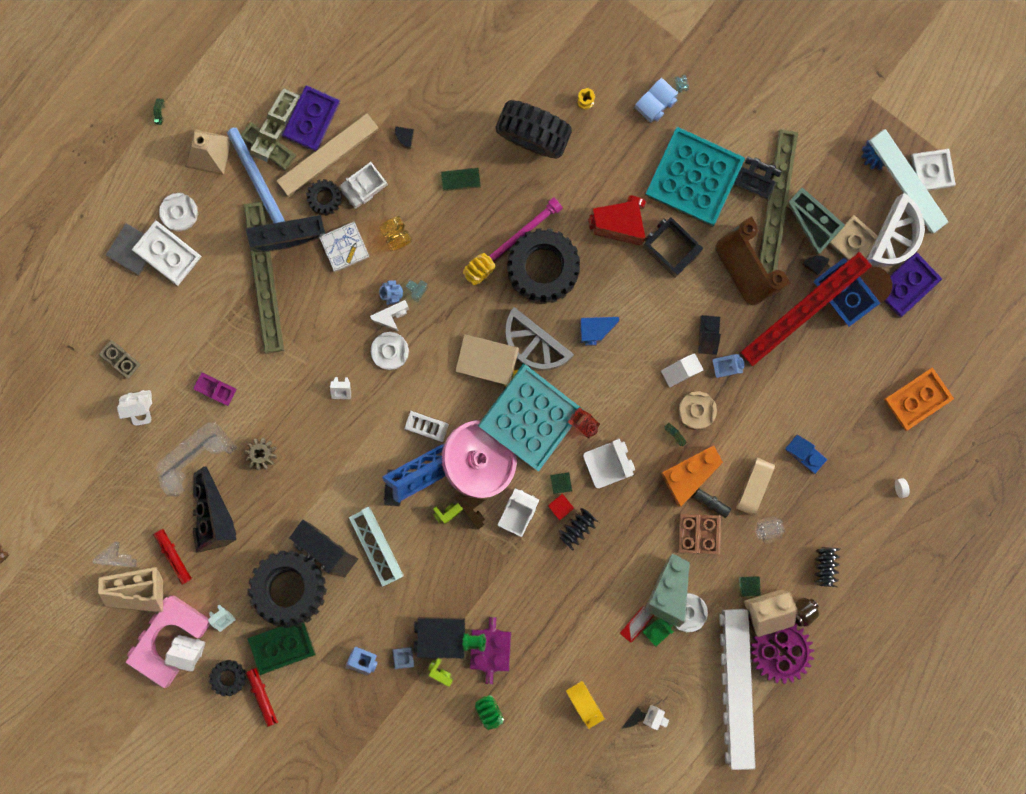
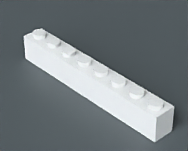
(738, 689)

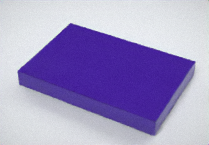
(311, 118)
(911, 284)

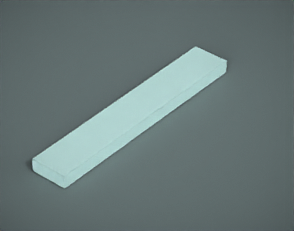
(908, 180)

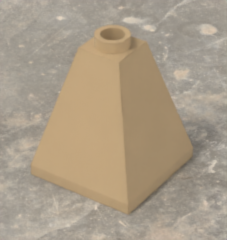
(209, 152)

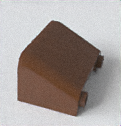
(746, 267)

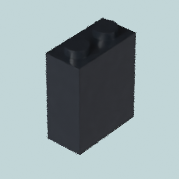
(439, 637)

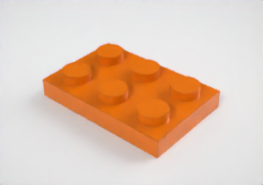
(919, 399)

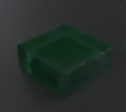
(561, 483)
(750, 586)

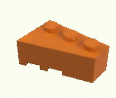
(691, 474)

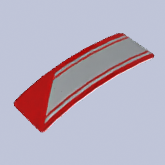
(636, 624)

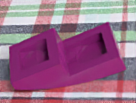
(214, 389)

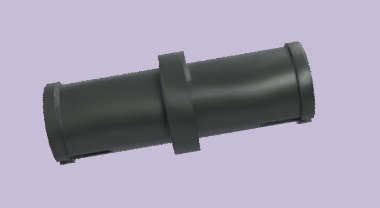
(711, 503)

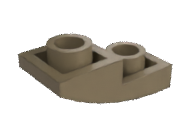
(119, 359)

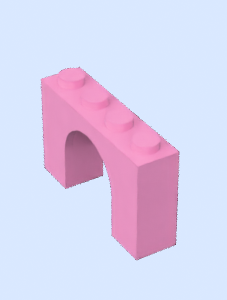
(145, 656)

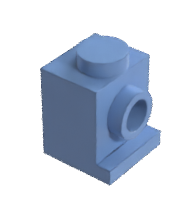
(360, 654)

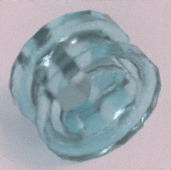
(681, 83)

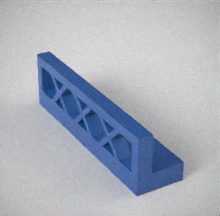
(415, 481)

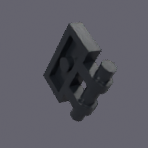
(754, 182)

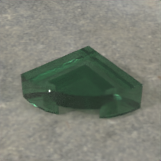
(157, 111)
(676, 434)

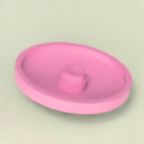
(477, 462)

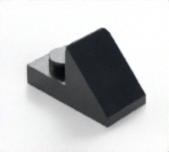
(709, 335)

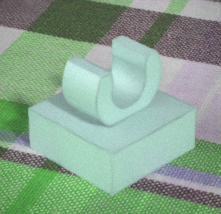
(221, 619)

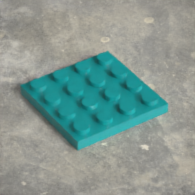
(695, 176)
(529, 417)

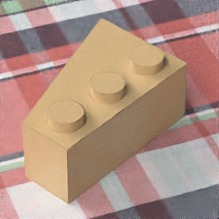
(133, 590)

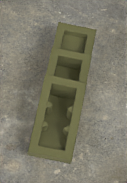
(274, 125)

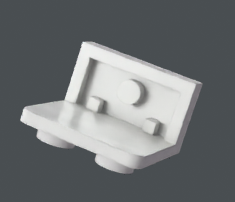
(609, 463)

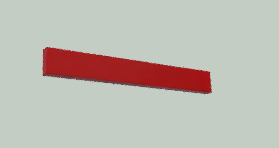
(806, 308)

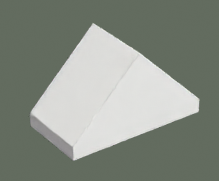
(682, 370)

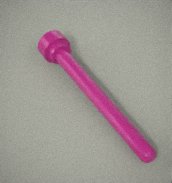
(552, 207)

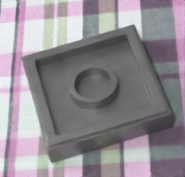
(122, 248)

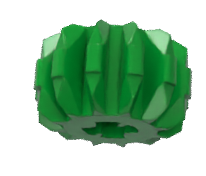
(489, 712)

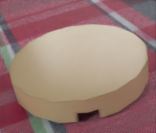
(697, 410)

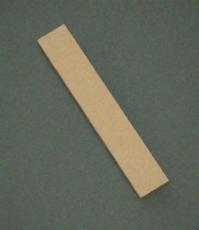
(327, 155)

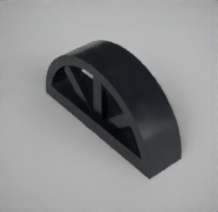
(285, 234)

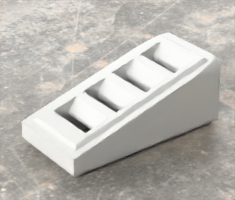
(441, 431)

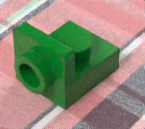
(658, 631)

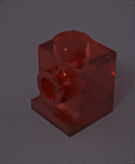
(588, 426)

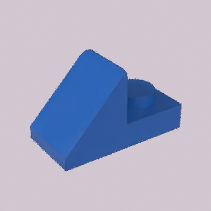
(806, 454)

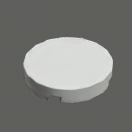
(178, 212)
(389, 351)
(695, 614)

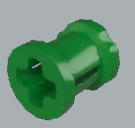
(474, 642)

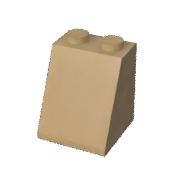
(771, 612)

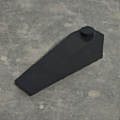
(213, 520)

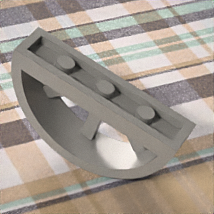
(547, 341)

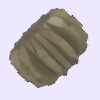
(253, 454)

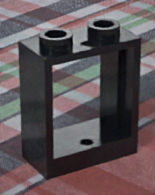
(687, 238)

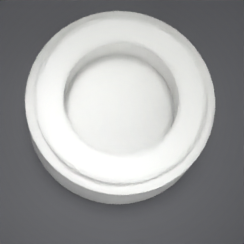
(902, 488)

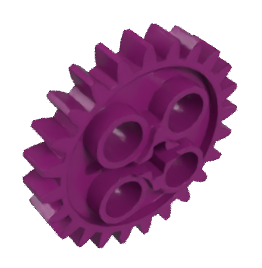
(770, 665)

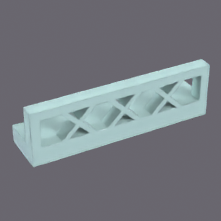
(380, 539)

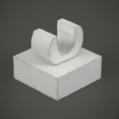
(340, 390)
(655, 718)

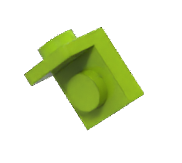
(451, 511)
(442, 676)

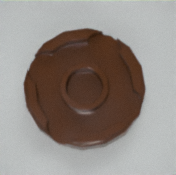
(878, 282)

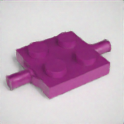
(496, 653)

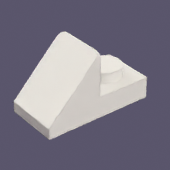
(385, 316)

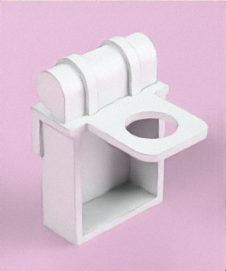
(363, 185)
(134, 405)
(518, 512)
(184, 652)

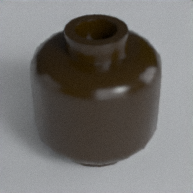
(806, 612)

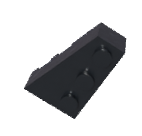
(322, 549)

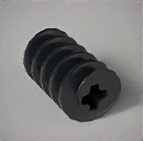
(577, 528)
(827, 566)

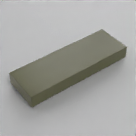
(281, 155)

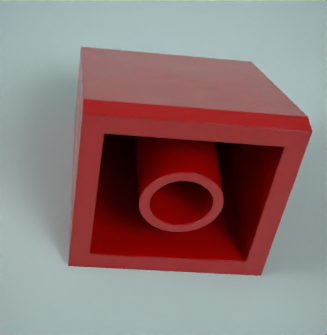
(618, 222)

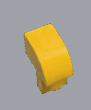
(585, 704)

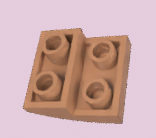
(700, 534)

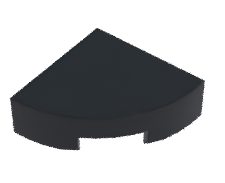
(405, 136)
(816, 263)

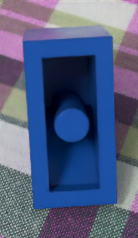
(595, 329)

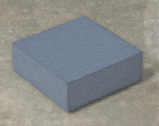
(403, 658)

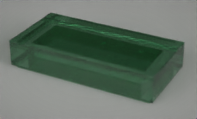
(460, 179)

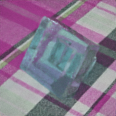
(417, 290)

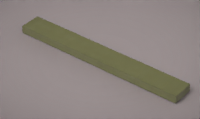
(778, 200)
(265, 285)

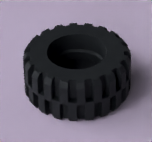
(533, 129)
(549, 241)
(269, 571)

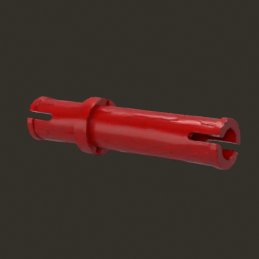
(172, 556)
(258, 689)

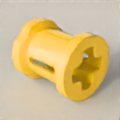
(589, 103)

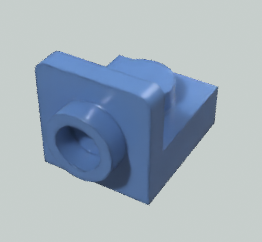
(728, 365)

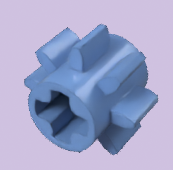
(391, 292)

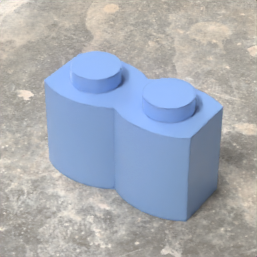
(656, 100)

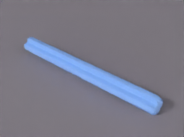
(255, 175)

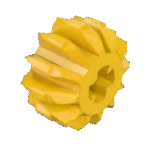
(479, 269)

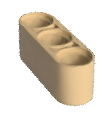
(755, 486)

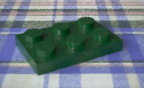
(281, 647)

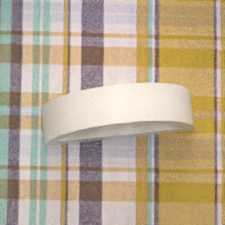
(887, 232)

